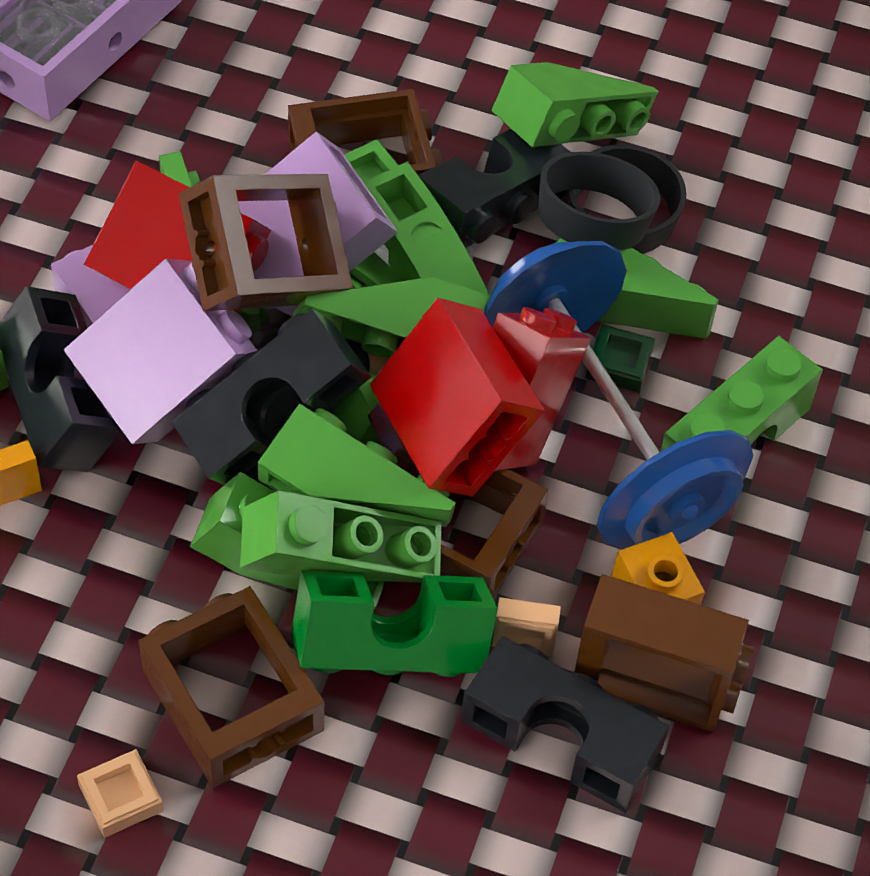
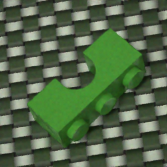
(758, 398)

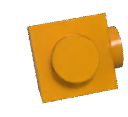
(660, 567)

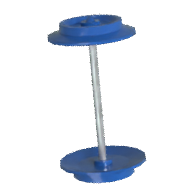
(674, 489)

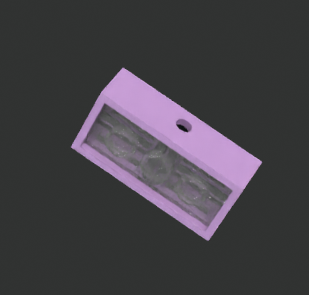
(64, 45)

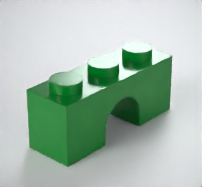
(441, 633)

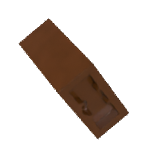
(368, 119)
(227, 275)
(523, 512)
(664, 652)
(259, 733)

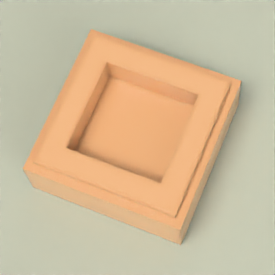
(527, 623)
(120, 793)

